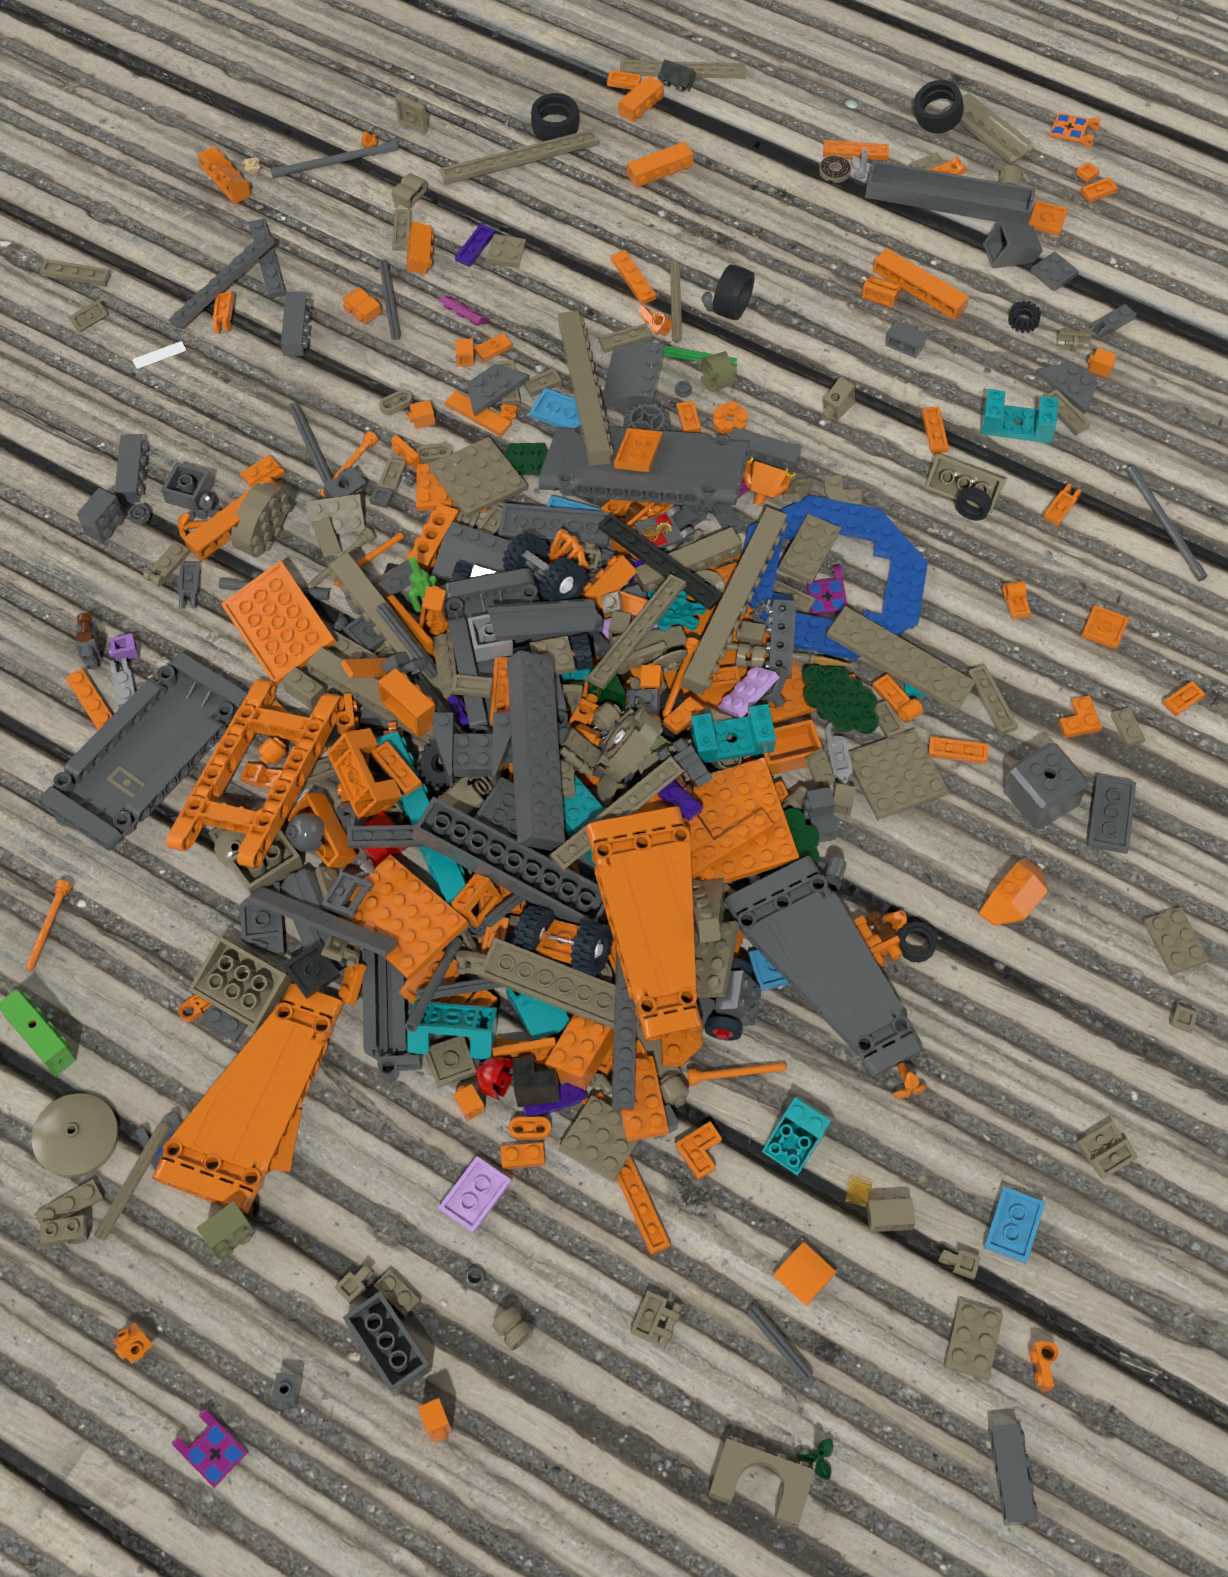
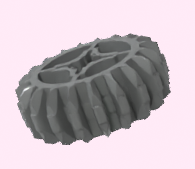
(647, 417)

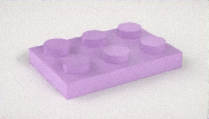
(748, 691)
(474, 1195)

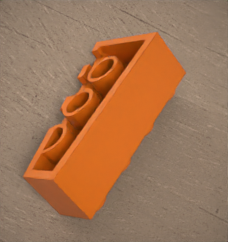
(224, 175)
(433, 615)
(335, 848)

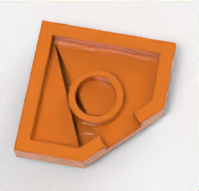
(680, 1048)

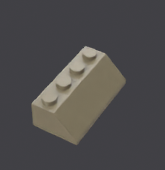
(952, 475)

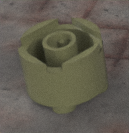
(717, 371)

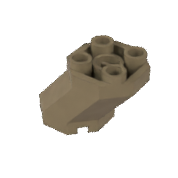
(467, 794)

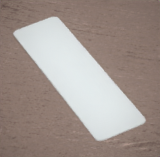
(159, 355)

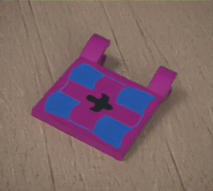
(829, 594)
(213, 1452)

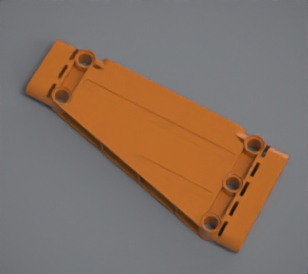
(651, 914)
(251, 1105)

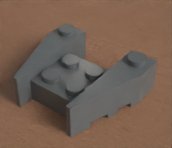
(472, 753)

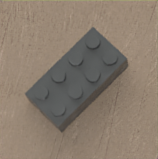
(387, 1344)

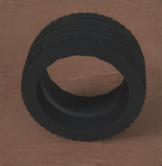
(938, 90)
(554, 104)
(733, 292)

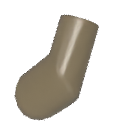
(601, 1081)

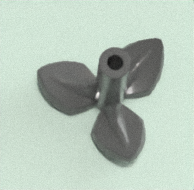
(206, 504)

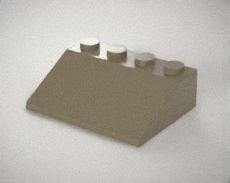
(240, 982)

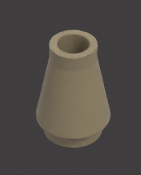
(796, 799)

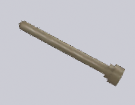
(366, 536)

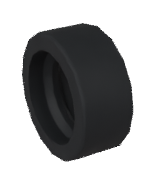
(977, 496)
(917, 927)

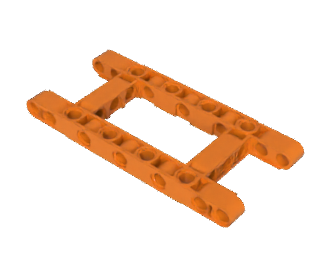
(259, 826)

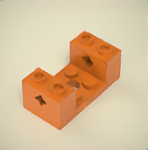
(349, 762)

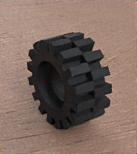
(1021, 323)

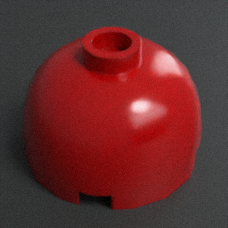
(494, 1076)

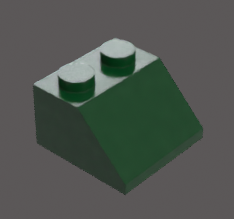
(613, 692)

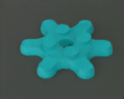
(683, 613)

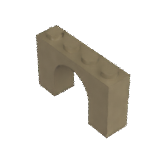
(793, 1476)

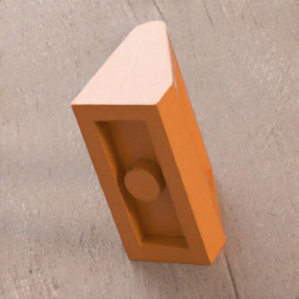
(874, 291)
(471, 895)

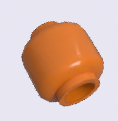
(272, 751)

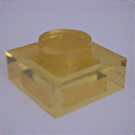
(858, 1192)

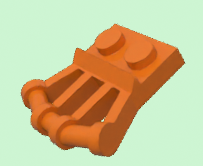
(571, 542)

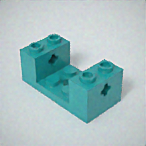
(1036, 424)
(753, 733)
(469, 1021)

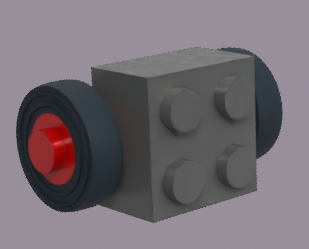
(738, 1005)

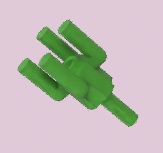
(419, 581)

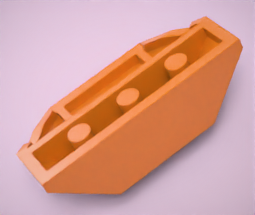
(1015, 894)

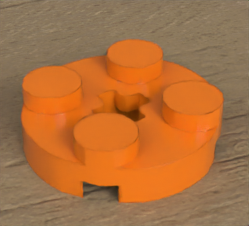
(731, 410)

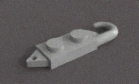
(839, 755)

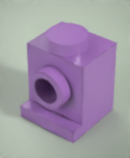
(123, 647)

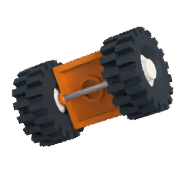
(581, 946)

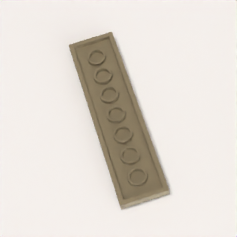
(901, 659)
(551, 983)

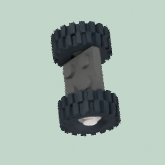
(559, 580)

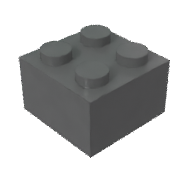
(186, 486)
(100, 515)

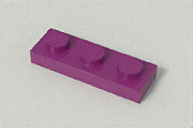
(463, 310)

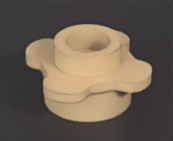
(251, 165)

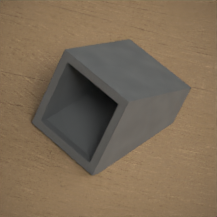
(1012, 244)

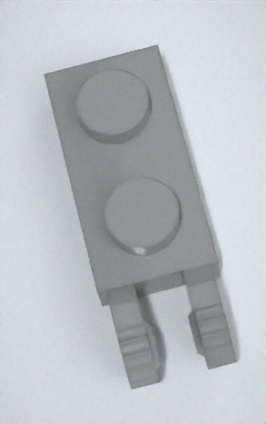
(122, 682)

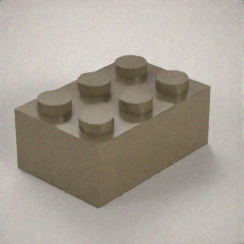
(276, 865)

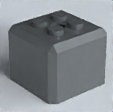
(1042, 798)

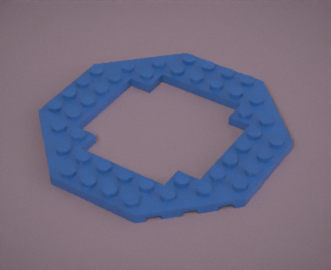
(904, 579)

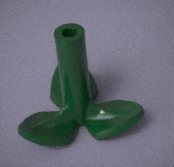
(824, 1450)

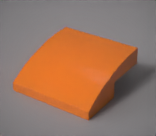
(805, 1273)

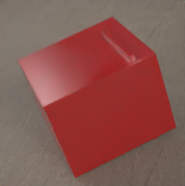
(378, 855)

